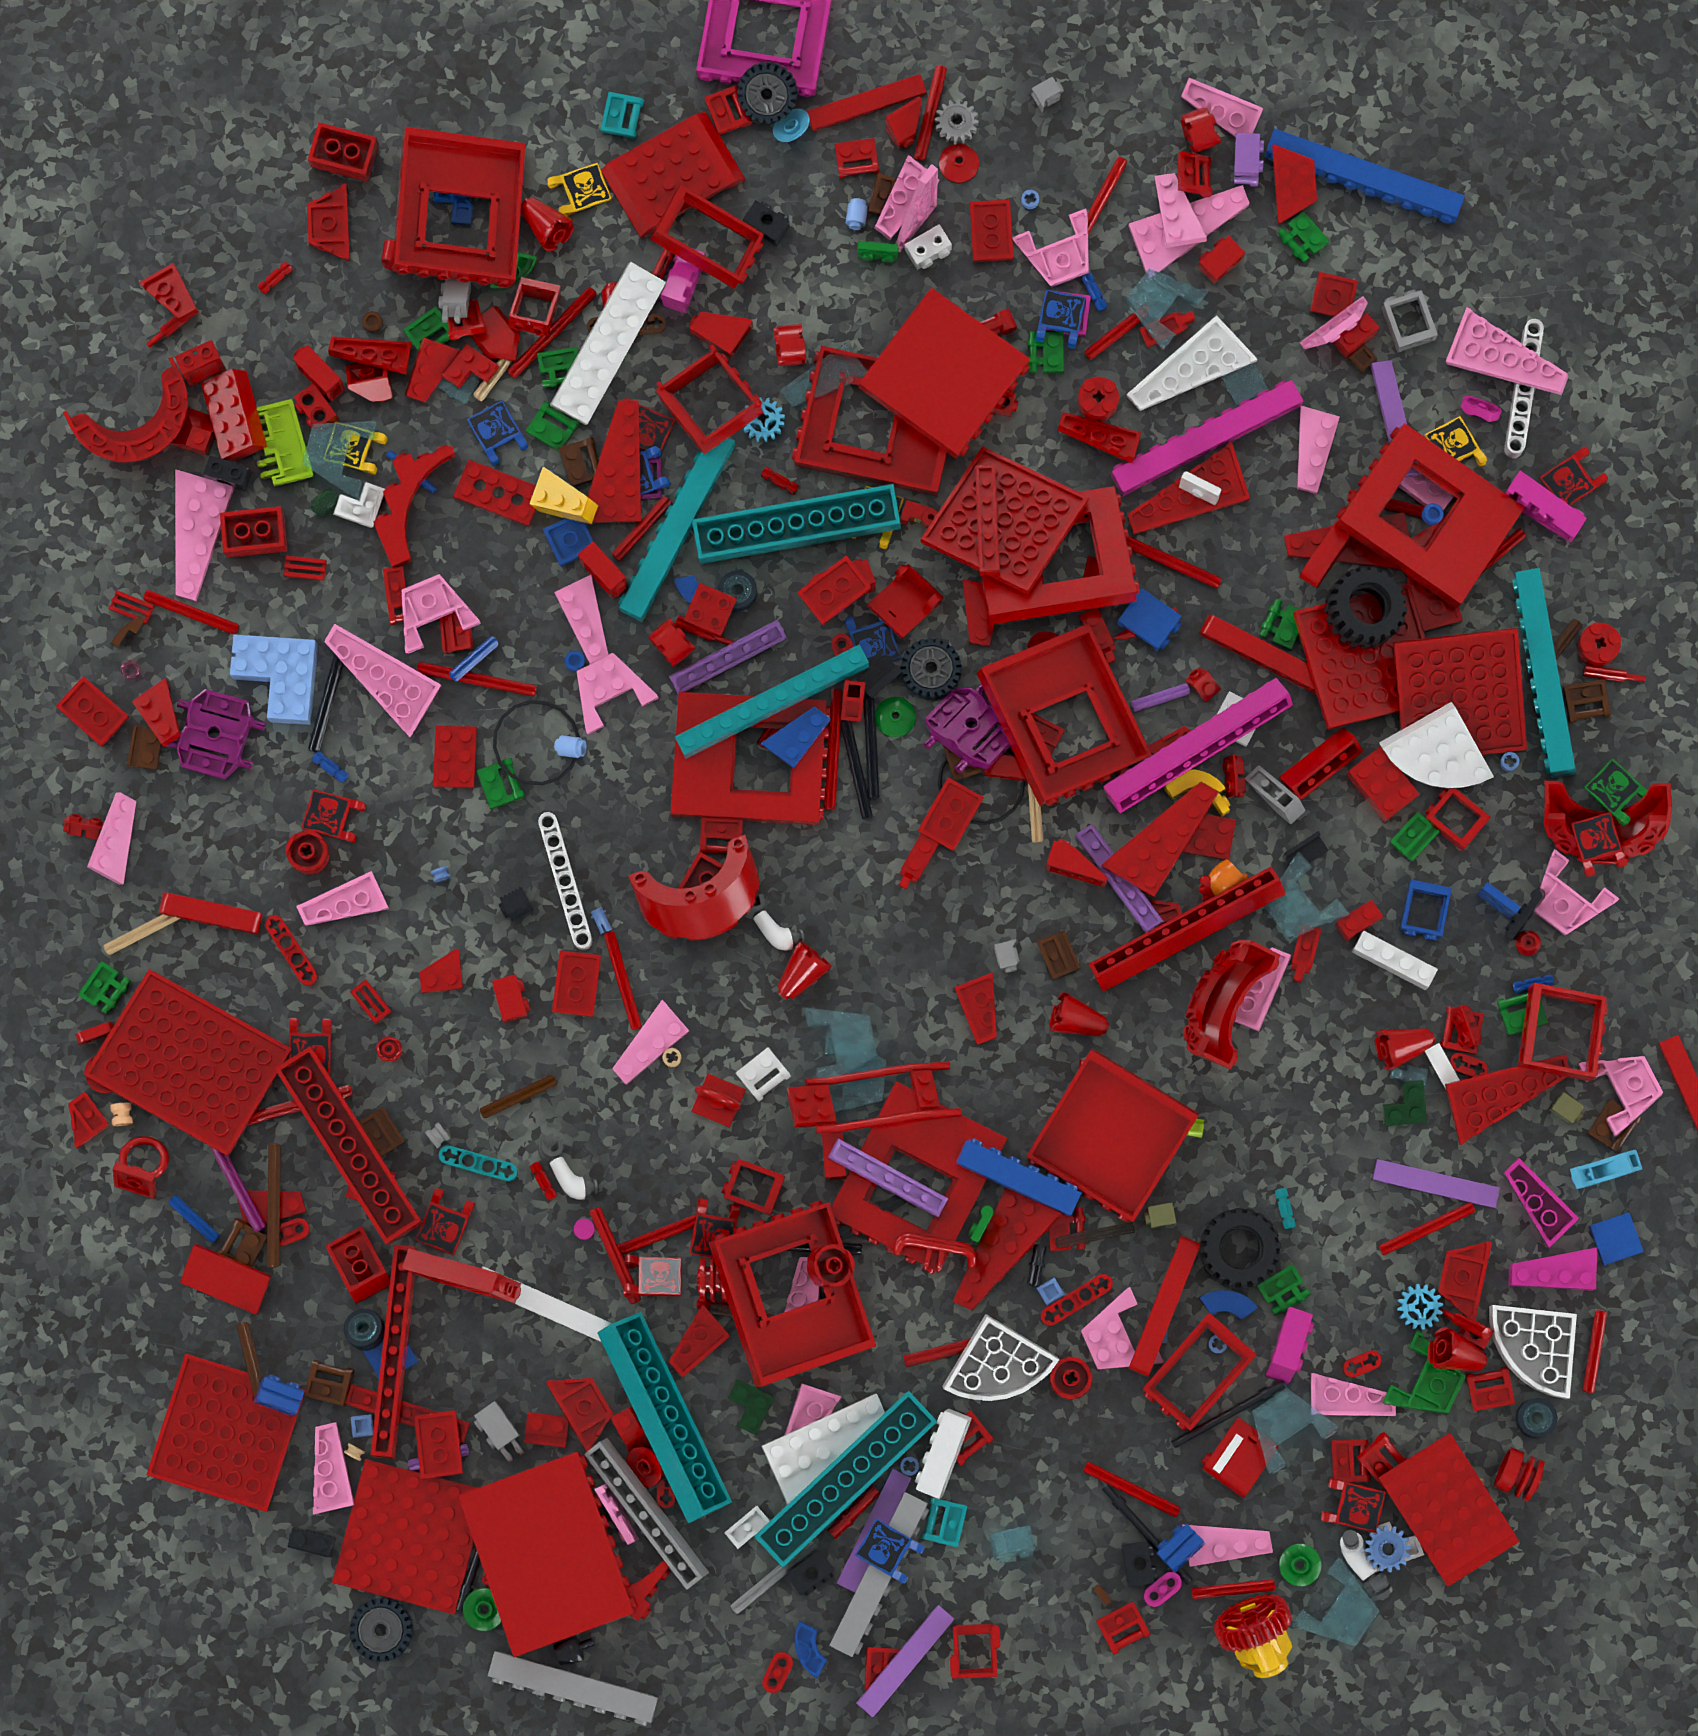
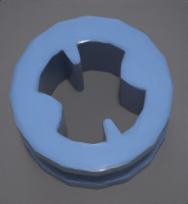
(1028, 193)
(1513, 756)
(440, 874)
(1215, 1350)
(908, 1472)

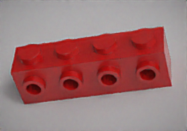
(1321, 763)

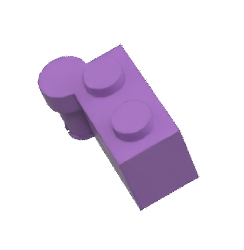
(1247, 159)

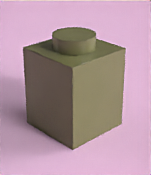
(1567, 1109)
(1160, 1215)

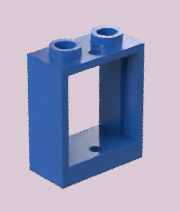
(1428, 889)

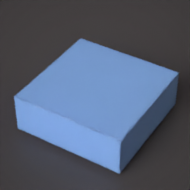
(1050, 1291)
(362, 1425)

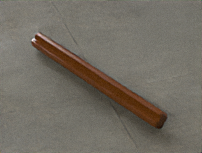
(273, 1205)

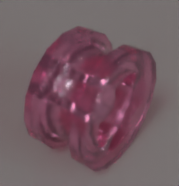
(129, 663)

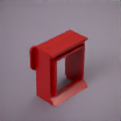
(970, 1629)

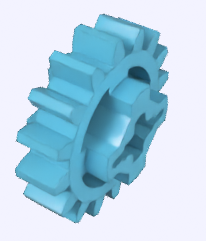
(770, 419)
(1419, 1296)

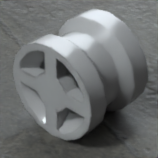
(437, 1135)

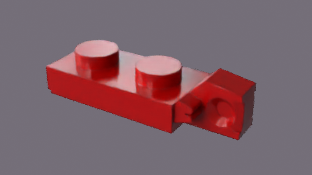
(1175, 322)
(1100, 631)
(917, 860)
(1305, 953)

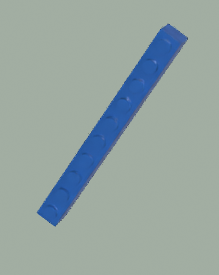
(1373, 178)

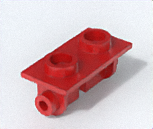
(1233, 785)
(77, 824)
(1461, 1018)

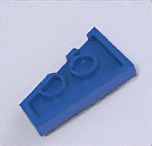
(797, 737)

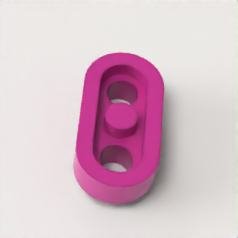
(1481, 408)
(1162, 1589)

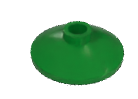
(899, 726)
(1311, 1565)
(473, 1614)

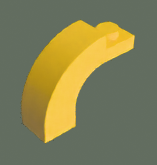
(1190, 779)

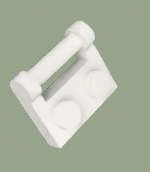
(758, 1069)

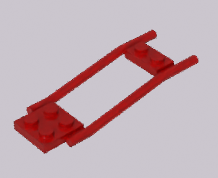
(813, 1104)

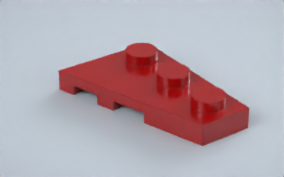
(978, 621)
(979, 1007)

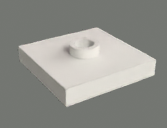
(1200, 488)

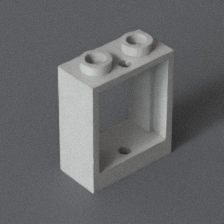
(1416, 339)

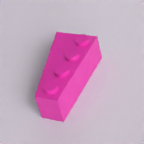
(1546, 507)
(1543, 1206)
(1562, 1271)

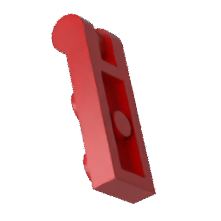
(394, 583)

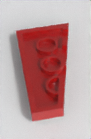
(376, 353)
(1104, 436)

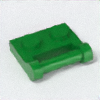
(426, 327)
(548, 432)
(494, 786)
(1514, 1021)
(978, 1229)

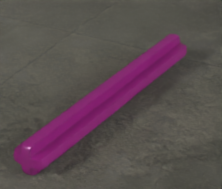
(239, 1190)

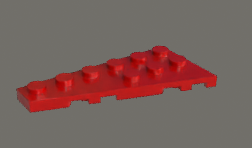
(617, 476)
(1176, 504)
(1305, 544)
(1155, 850)
(1494, 1095)
(1008, 1237)

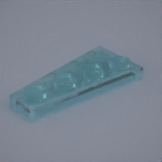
(828, 378)

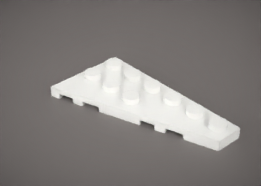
(1201, 359)
(812, 1448)

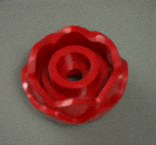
(1523, 947)
(384, 1044)

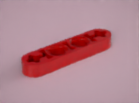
(293, 949)
(1077, 1301)

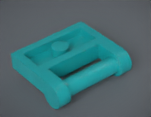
(615, 113)
(951, 1523)

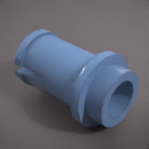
(601, 920)

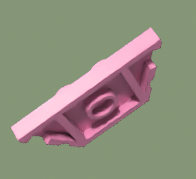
(1331, 330)

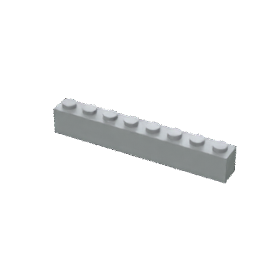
(646, 1513)
(875, 1582)
(572, 1686)

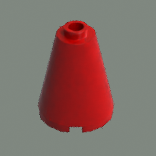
(547, 223)
(801, 971)
(1076, 1017)
(1402, 1045)
(1455, 1352)

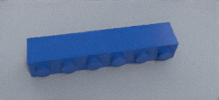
(1018, 1177)

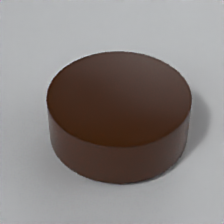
(372, 322)

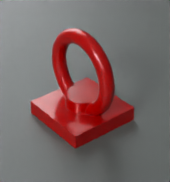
(718, 1100)
(135, 1178)

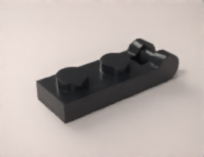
(1525, 912)

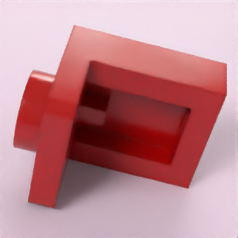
(1203, 684)

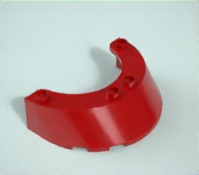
(144, 440)
(1648, 821)
(706, 908)
(1218, 997)

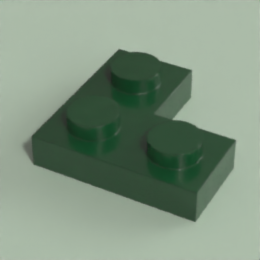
(1412, 1108)
(757, 1405)

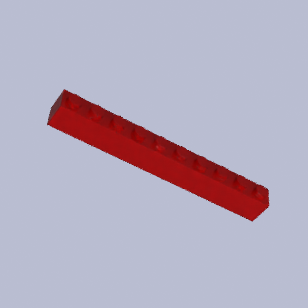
(1187, 929)
(393, 1357)

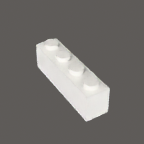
(1394, 960)
(943, 1453)

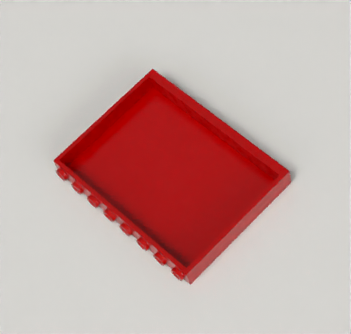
(547, 1554)

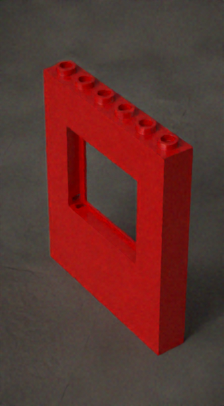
(465, 168)
(912, 460)
(1464, 538)
(1111, 587)
(1050, 675)
(706, 779)
(931, 1143)
(800, 1336)

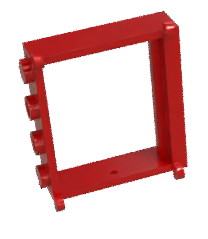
(703, 442)

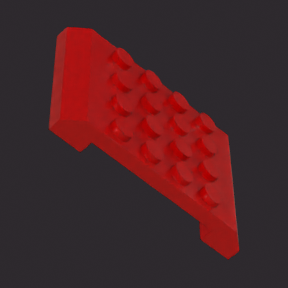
(653, 171)
(1449, 1509)

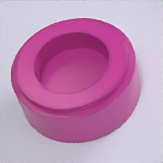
(584, 1229)

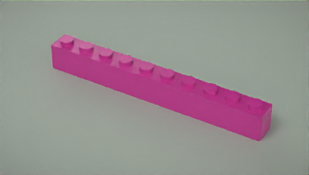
(1206, 438)
(1198, 745)

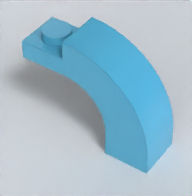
(1606, 1169)

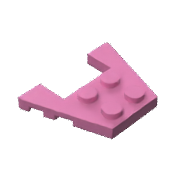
(1062, 259)
(429, 602)
(605, 681)
(1562, 905)
(1634, 1086)
(1107, 1336)

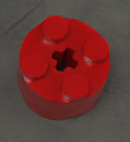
(1199, 129)
(791, 345)
(1102, 388)
(1609, 640)
(671, 642)
(304, 841)
(819, 1270)
(1076, 1388)

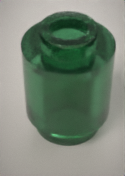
(324, 502)

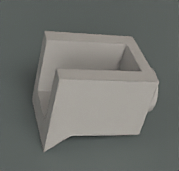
(1047, 93)
(1007, 956)

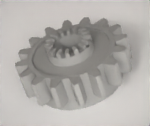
(956, 132)

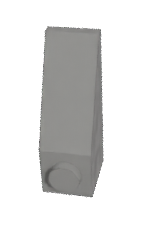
(1275, 794)

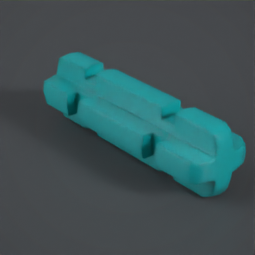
(1285, 1208)

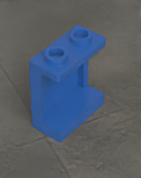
(1150, 620)

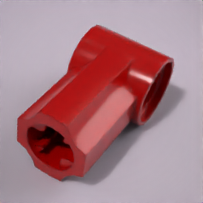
(1001, 322)

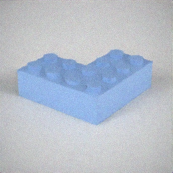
(288, 667)

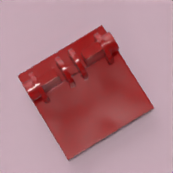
(710, 609)

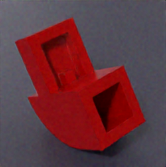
(853, 700)

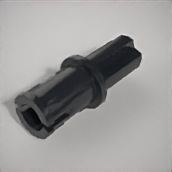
(1036, 1265)

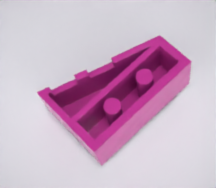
(680, 284)
(1290, 1345)

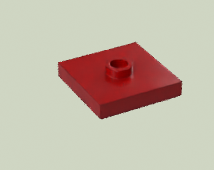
(1332, 294)

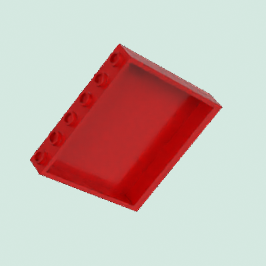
(944, 373)
(1112, 1135)

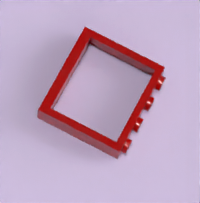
(1530, 1023)

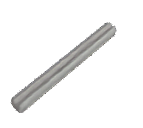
(770, 1579)

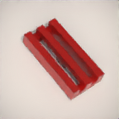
(287, 566)
(115, 600)
(360, 988)

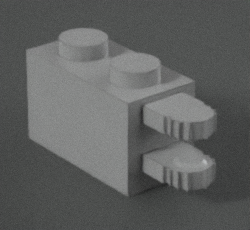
(454, 299)
(499, 1429)

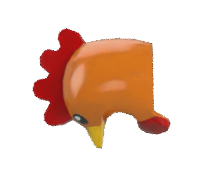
(1220, 879)

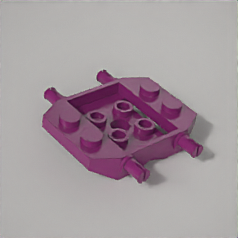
(949, 728)
(231, 736)

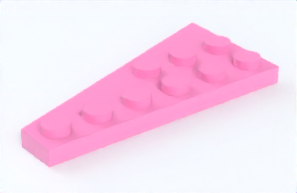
(921, 205)
(1211, 214)
(1497, 354)
(197, 528)
(394, 685)

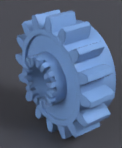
(1376, 1552)

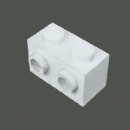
(928, 247)

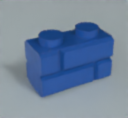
(279, 1395)
(1180, 1547)

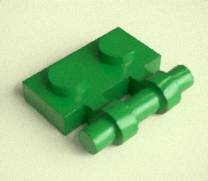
(1308, 234)
(1052, 352)
(554, 362)
(1287, 630)
(98, 985)
(1279, 1284)

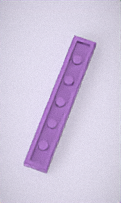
(1389, 399)
(728, 657)
(1129, 894)
(887, 1178)
(1436, 1183)
(883, 1511)
(905, 1661)

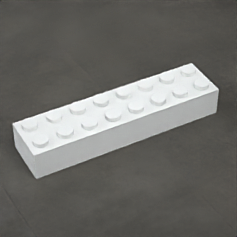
(607, 343)

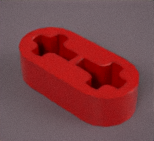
(94, 1033)
(1470, 1061)
(1364, 1368)
(661, 1492)

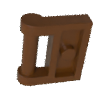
(574, 462)
(1584, 694)
(1601, 1131)
(250, 1245)
(325, 1389)

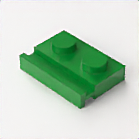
(872, 250)
(1414, 836)

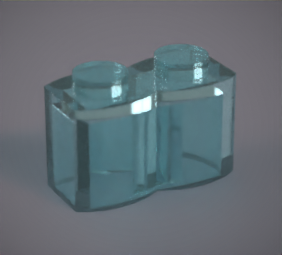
(1011, 1543)

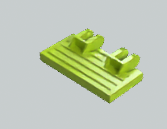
(285, 442)

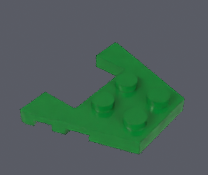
(1434, 1388)

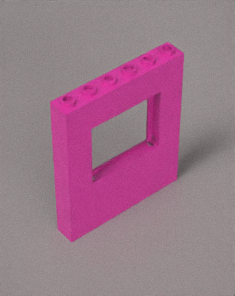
(729, 68)

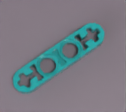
(479, 1159)

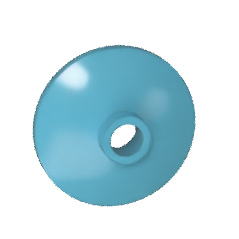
(791, 126)

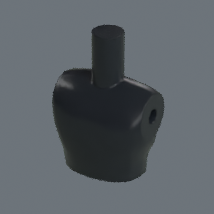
(571, 1650)

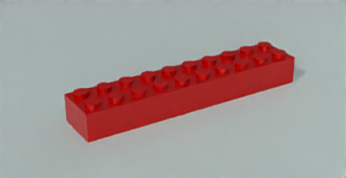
(349, 1146)

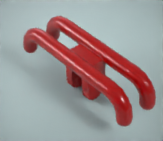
(934, 1243)

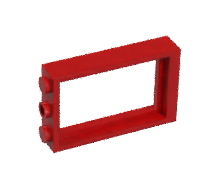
(662, 238)
(462, 1276)
(1230, 1340)

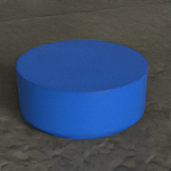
(1432, 514)
(574, 661)

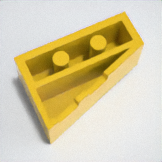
(562, 500)

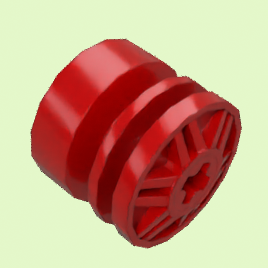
(709, 1281)
(1519, 1474)

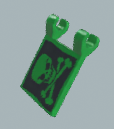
(1614, 789)

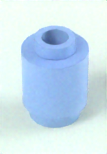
(856, 214)
(570, 746)

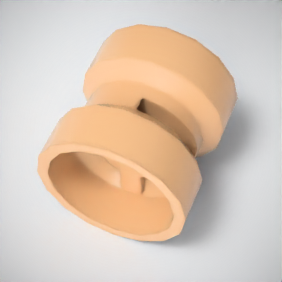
(121, 1114)

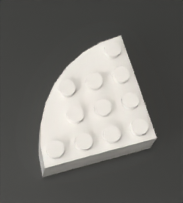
(1438, 751)
(1536, 1346)
(998, 1364)

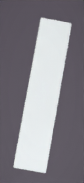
(1441, 1064)

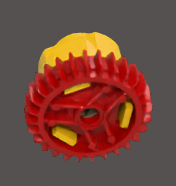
(1257, 1633)

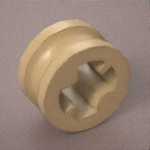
(674, 1063)
(354, 1452)

